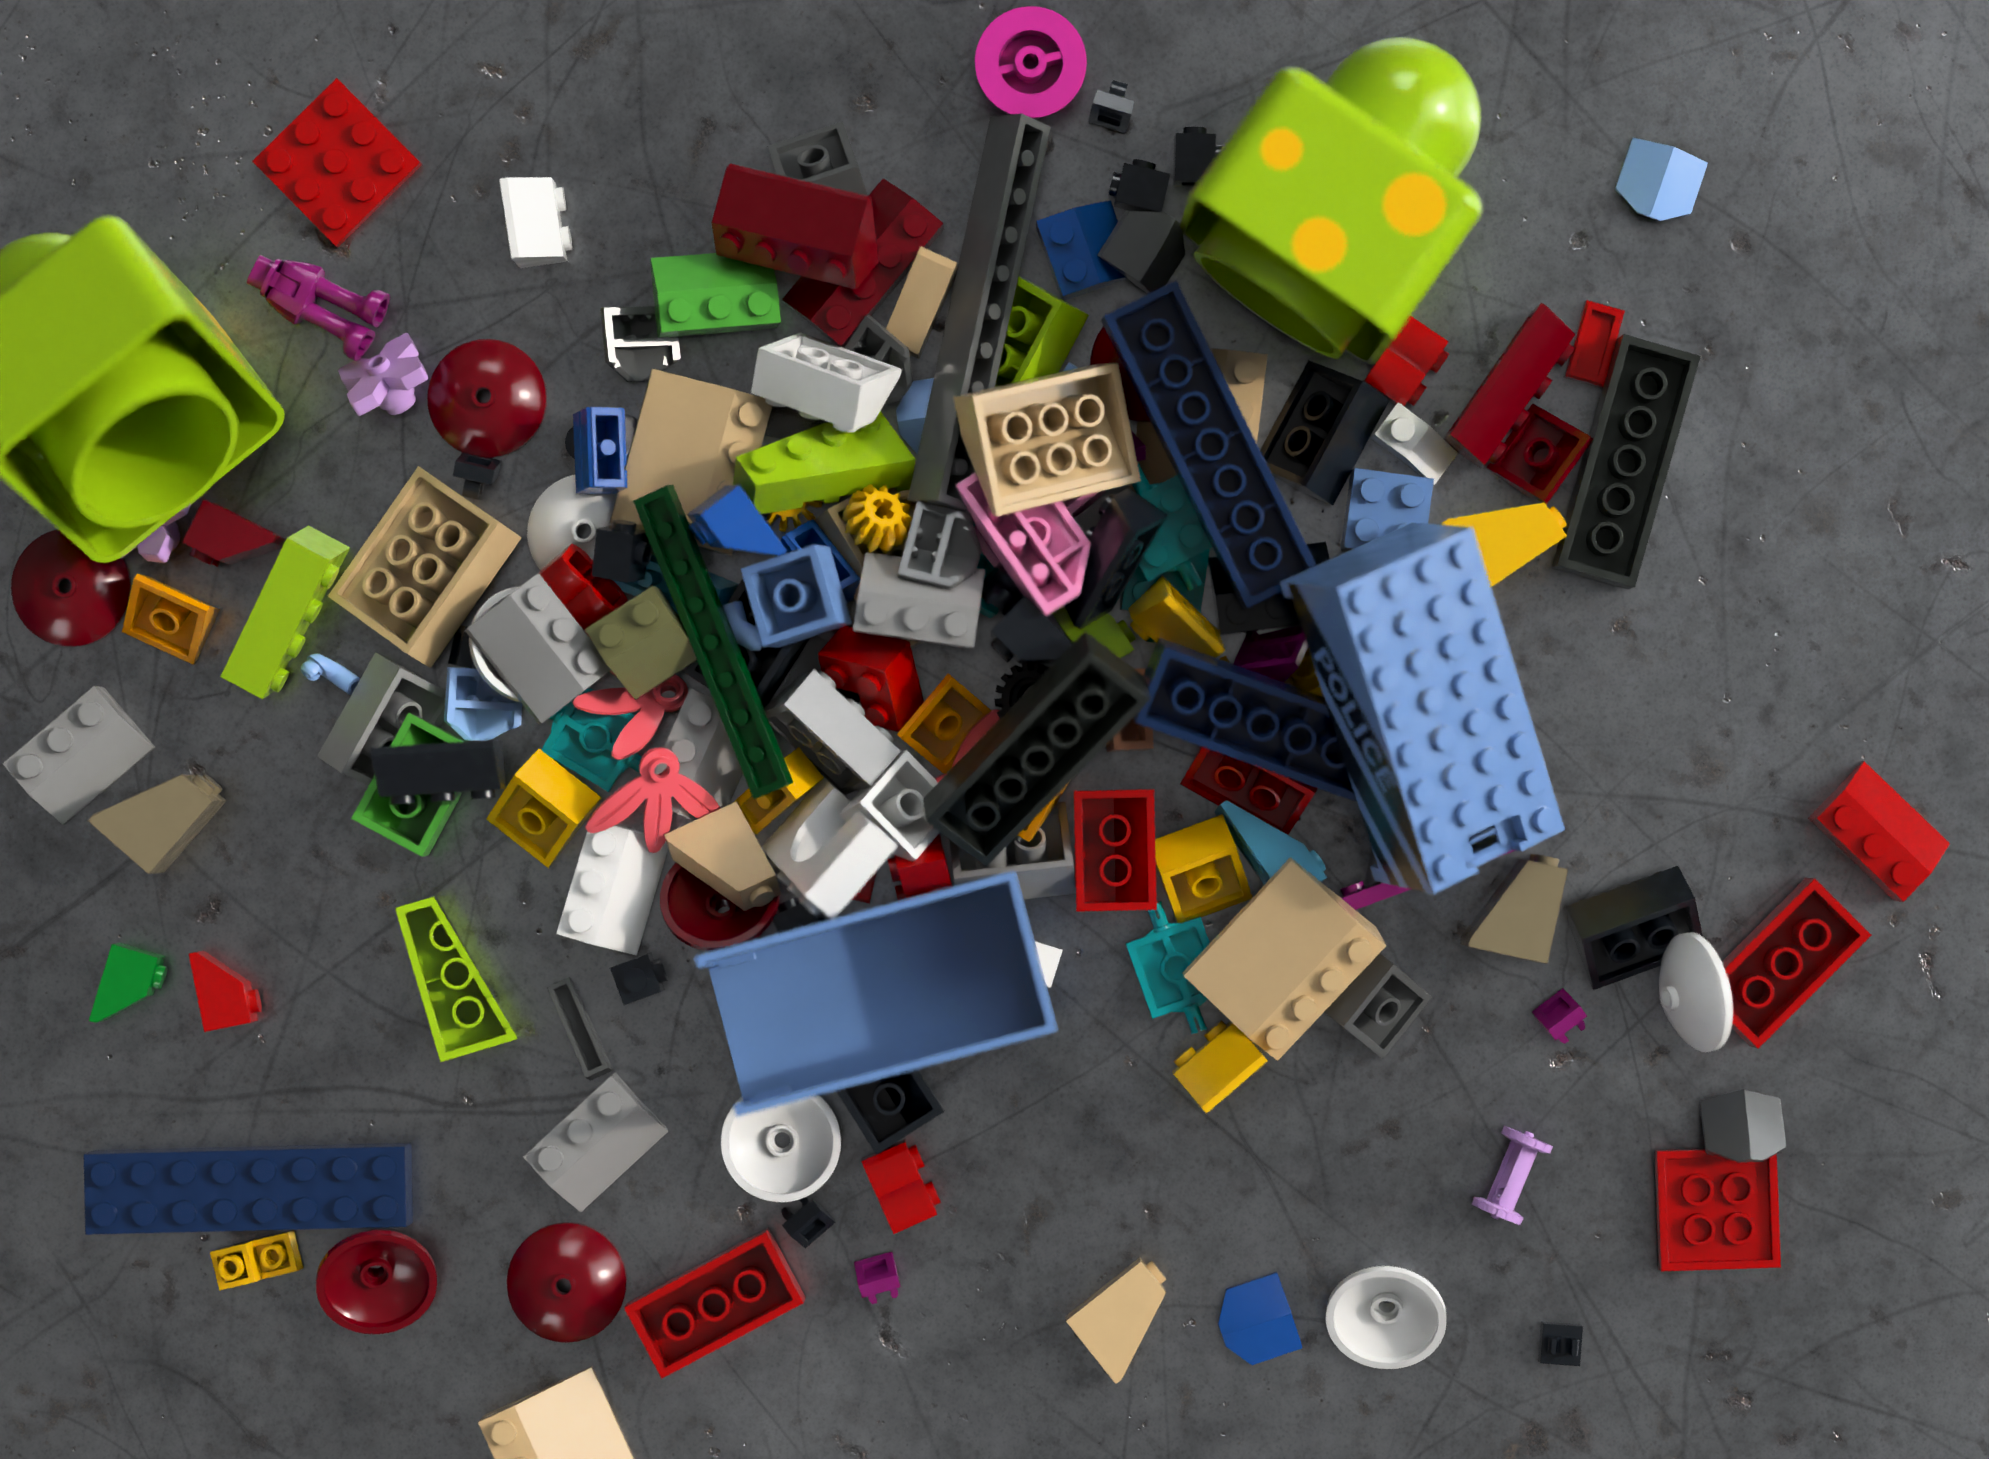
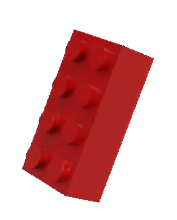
(1789, 959)
(715, 1303)

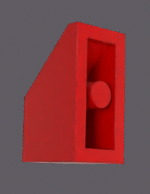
(222, 993)

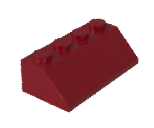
(795, 226)
(900, 231)
(1510, 386)

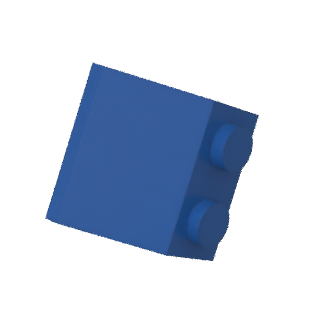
(1072, 246)
(733, 523)

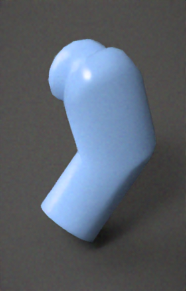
(744, 632)
(331, 670)

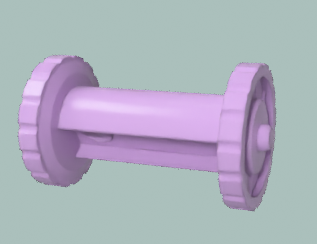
(1512, 1175)

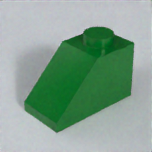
(127, 980)

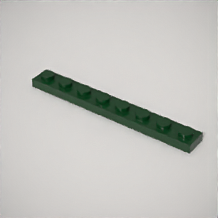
(713, 641)

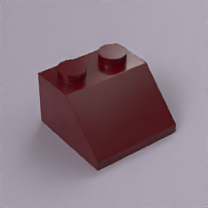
(227, 537)

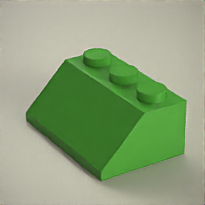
(712, 295)
(410, 824)

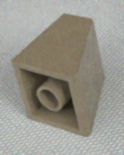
(161, 820)
(1521, 912)

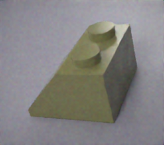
(643, 642)

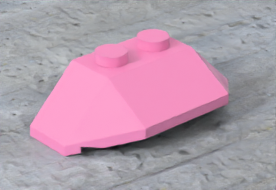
(1036, 546)

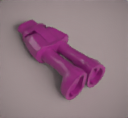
(294, 289)

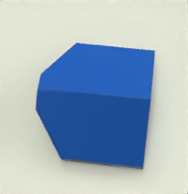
(1258, 1320)

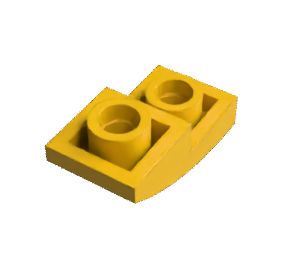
(256, 1260)

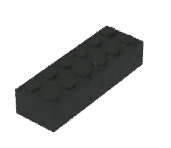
(1626, 461)
(1036, 749)

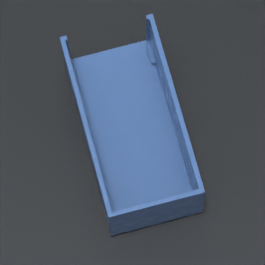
(880, 992)

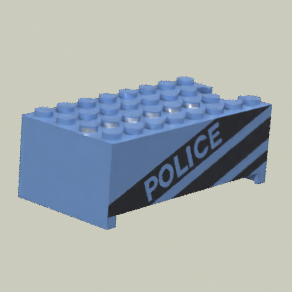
(1426, 704)

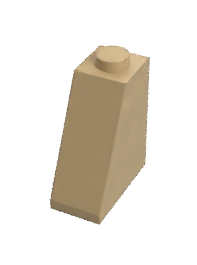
(922, 299)
(725, 857)
(1118, 1316)

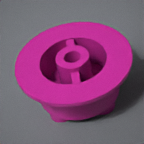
(1030, 62)

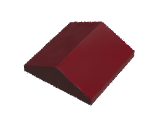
(1540, 454)

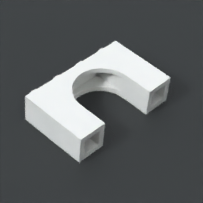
(822, 854)

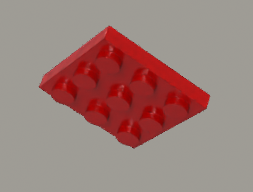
(337, 162)
(1716, 1212)

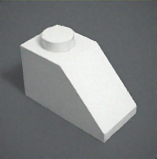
(1414, 443)

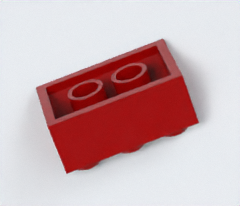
(1250, 787)
(1880, 832)
(1115, 850)

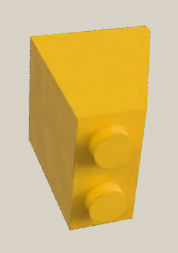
(1513, 536)

